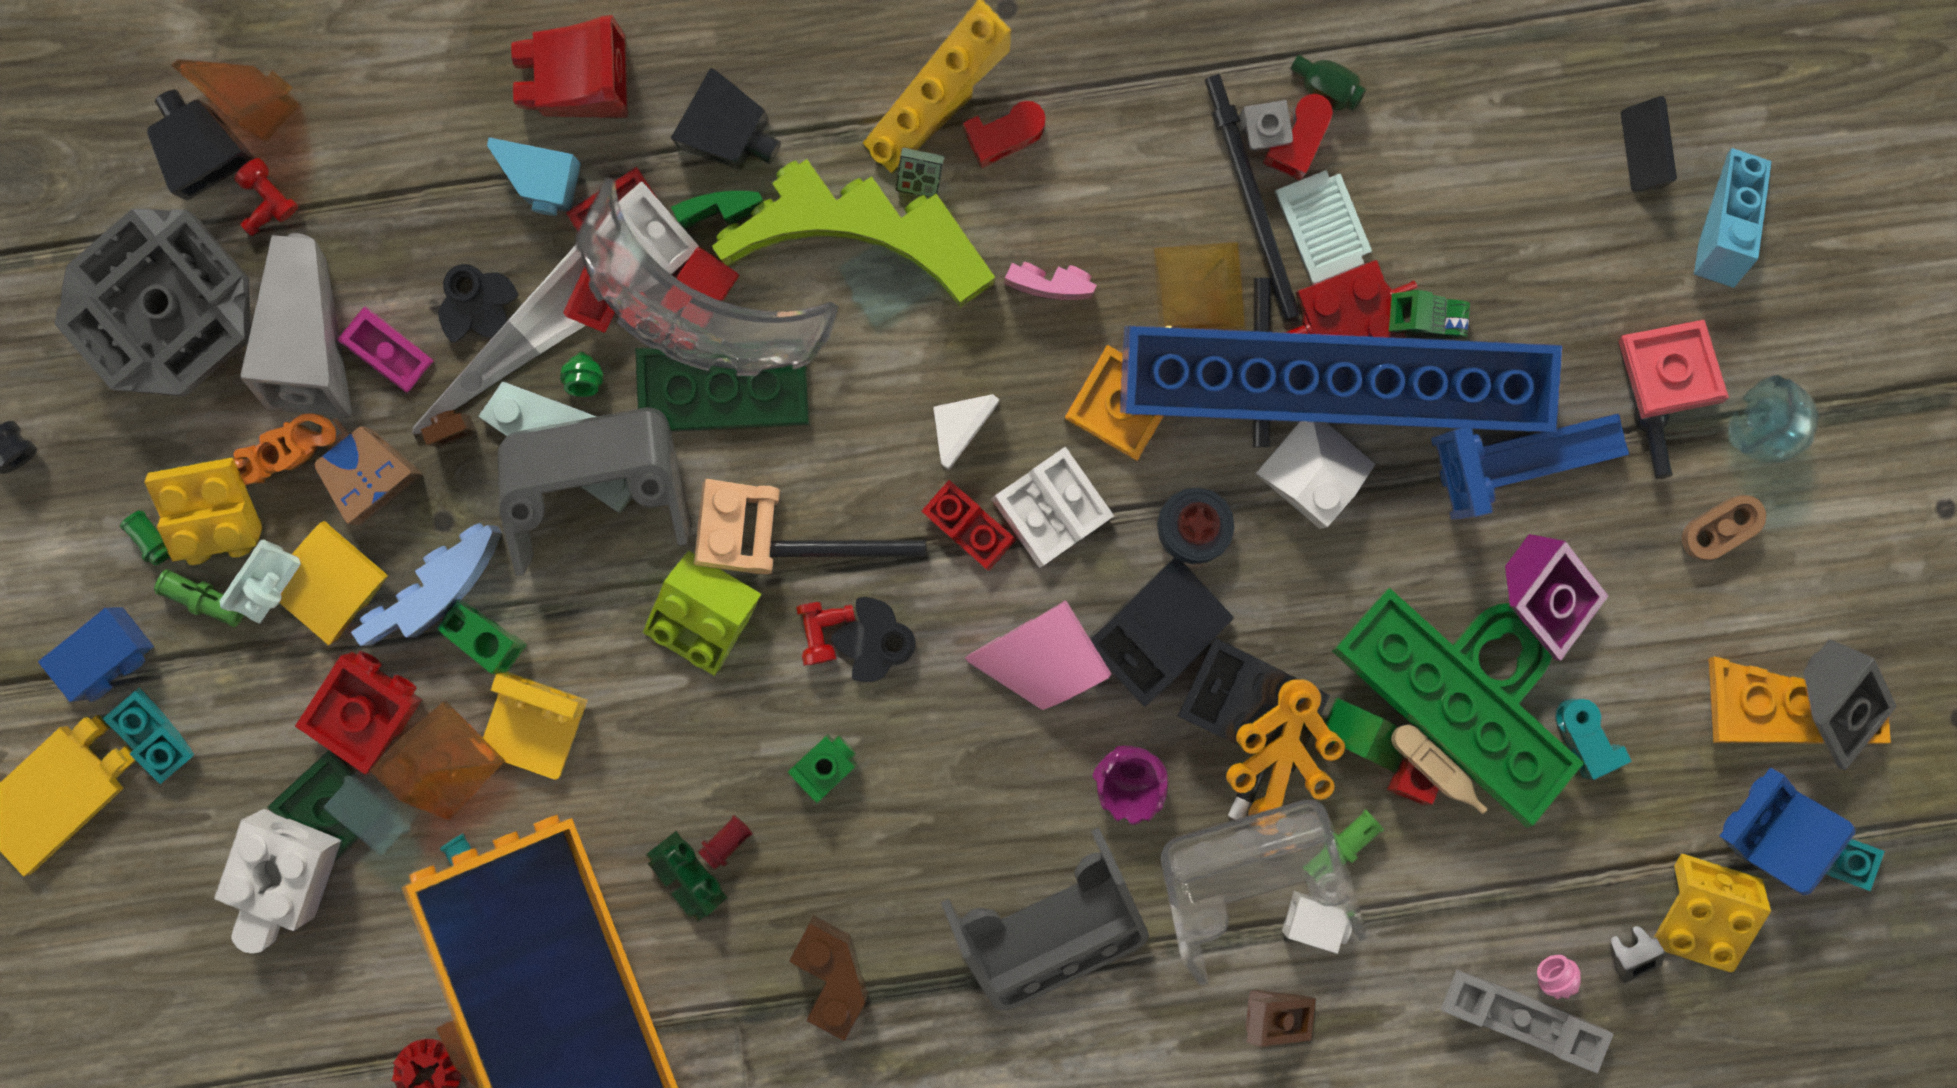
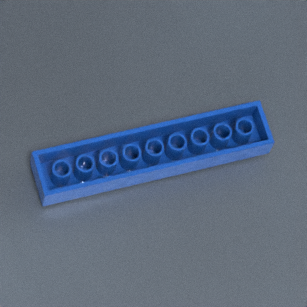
(1340, 379)

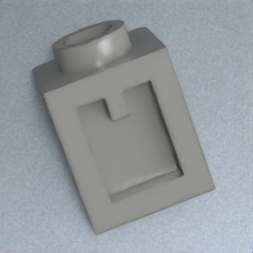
(1266, 125)

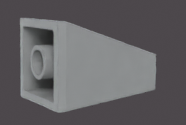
(294, 333)

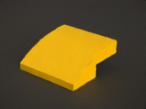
(330, 583)

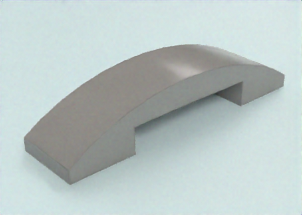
(1527, 1020)

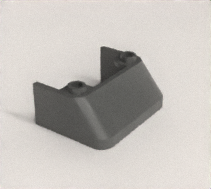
(585, 453)
(1053, 938)

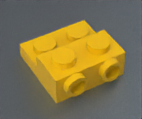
(204, 511)

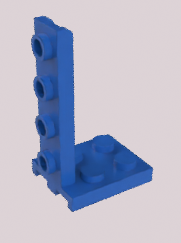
(1476, 470)

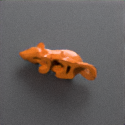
(283, 448)

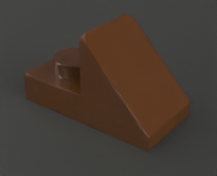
(1279, 1018)

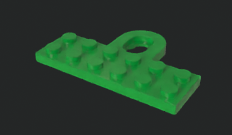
(1460, 706)

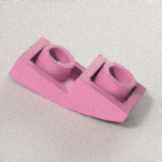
(1065, 284)

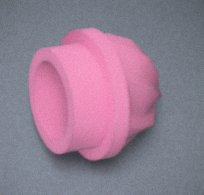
(1559, 977)

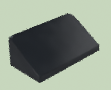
(1648, 145)

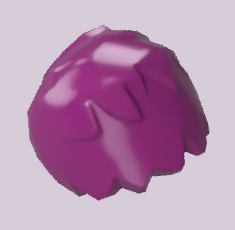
(1131, 784)

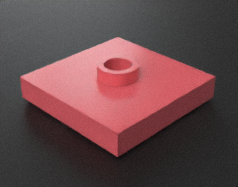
(1673, 369)

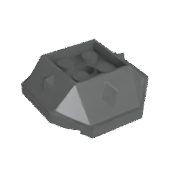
(114, 295)

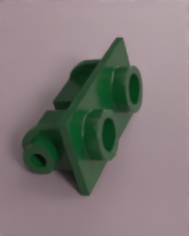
(699, 889)

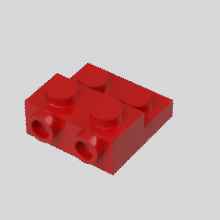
(359, 710)

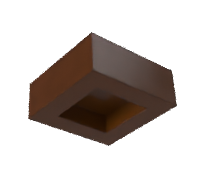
(447, 428)

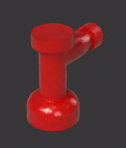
(254, 176)
(814, 619)

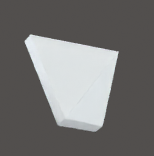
(959, 423)

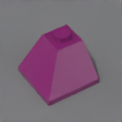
(1552, 592)

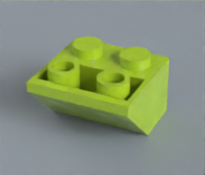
(700, 613)

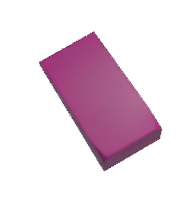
(385, 349)

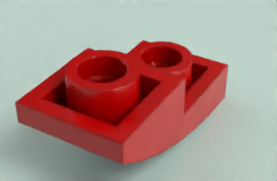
(968, 525)

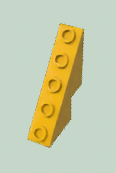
(941, 85)

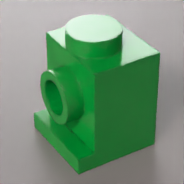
(806, 771)

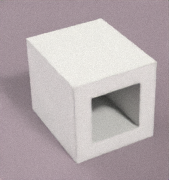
(1316, 924)

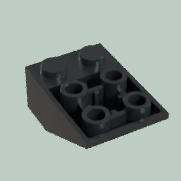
(1160, 631)
(1237, 691)

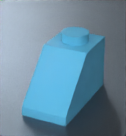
(538, 174)

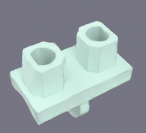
(260, 581)

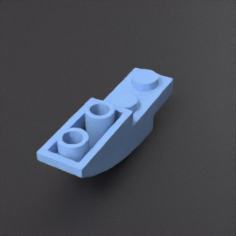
(445, 578)

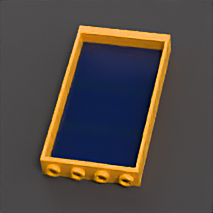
(536, 966)

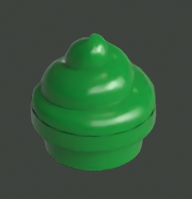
(581, 375)

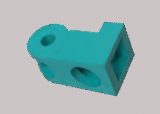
(1581, 730)

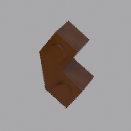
(832, 957)

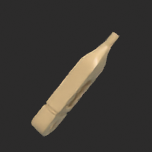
(1435, 765)

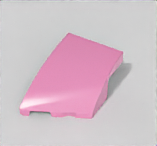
(1044, 658)

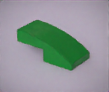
(732, 204)

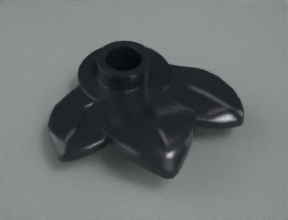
(477, 309)
(868, 639)

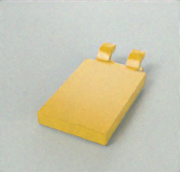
(57, 793)

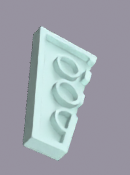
(518, 410)

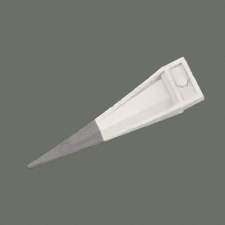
(541, 318)

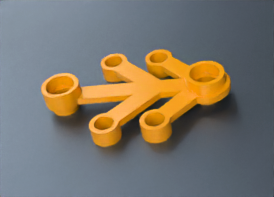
(1287, 747)

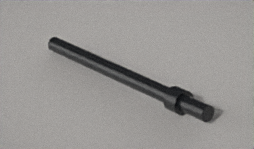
(1226, 119)

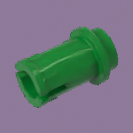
(146, 537)

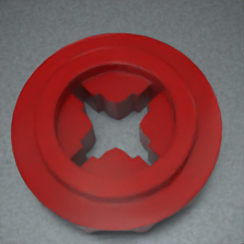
(426, 1053)

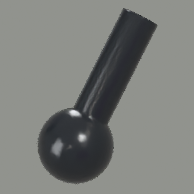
(1656, 441)

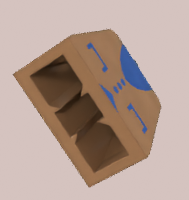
(363, 472)

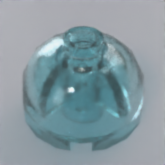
(1776, 421)

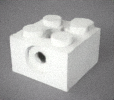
(283, 891)

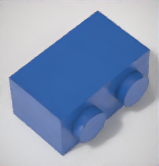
(97, 655)

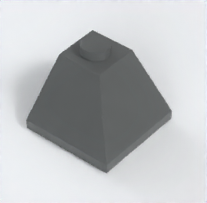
(1846, 699)

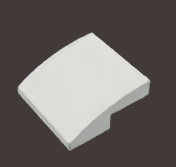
(1052, 507)

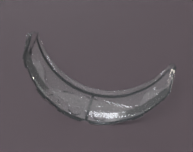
(681, 319)

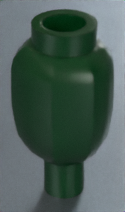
(1331, 81)

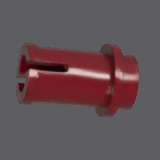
(725, 842)

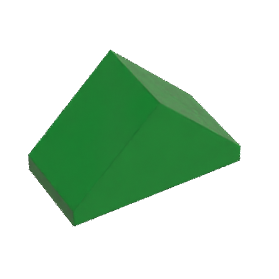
(1364, 734)

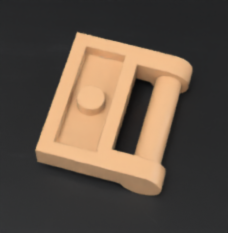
(723, 523)

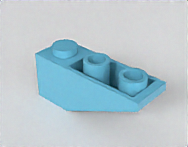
(1735, 220)

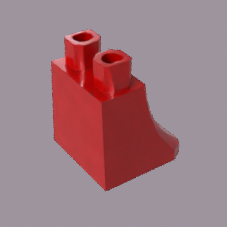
(575, 70)

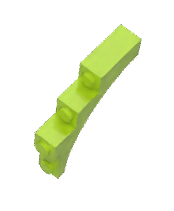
(863, 213)

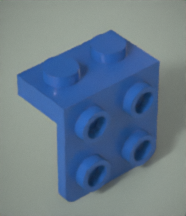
(1786, 833)

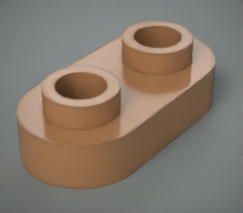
(1721, 528)

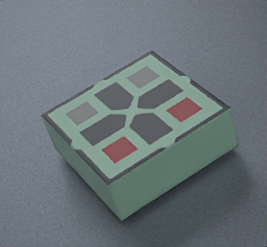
(919, 172)

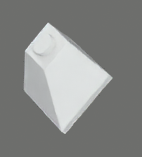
(1316, 471)

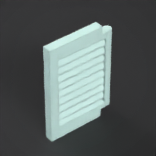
(1324, 225)

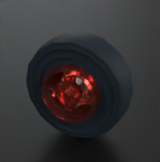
(1208, 518)

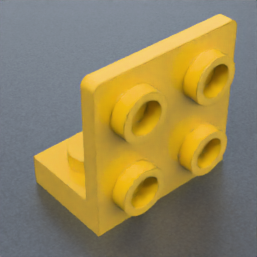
(533, 724)
(1713, 914)

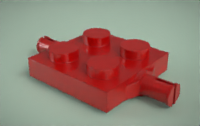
(1350, 304)

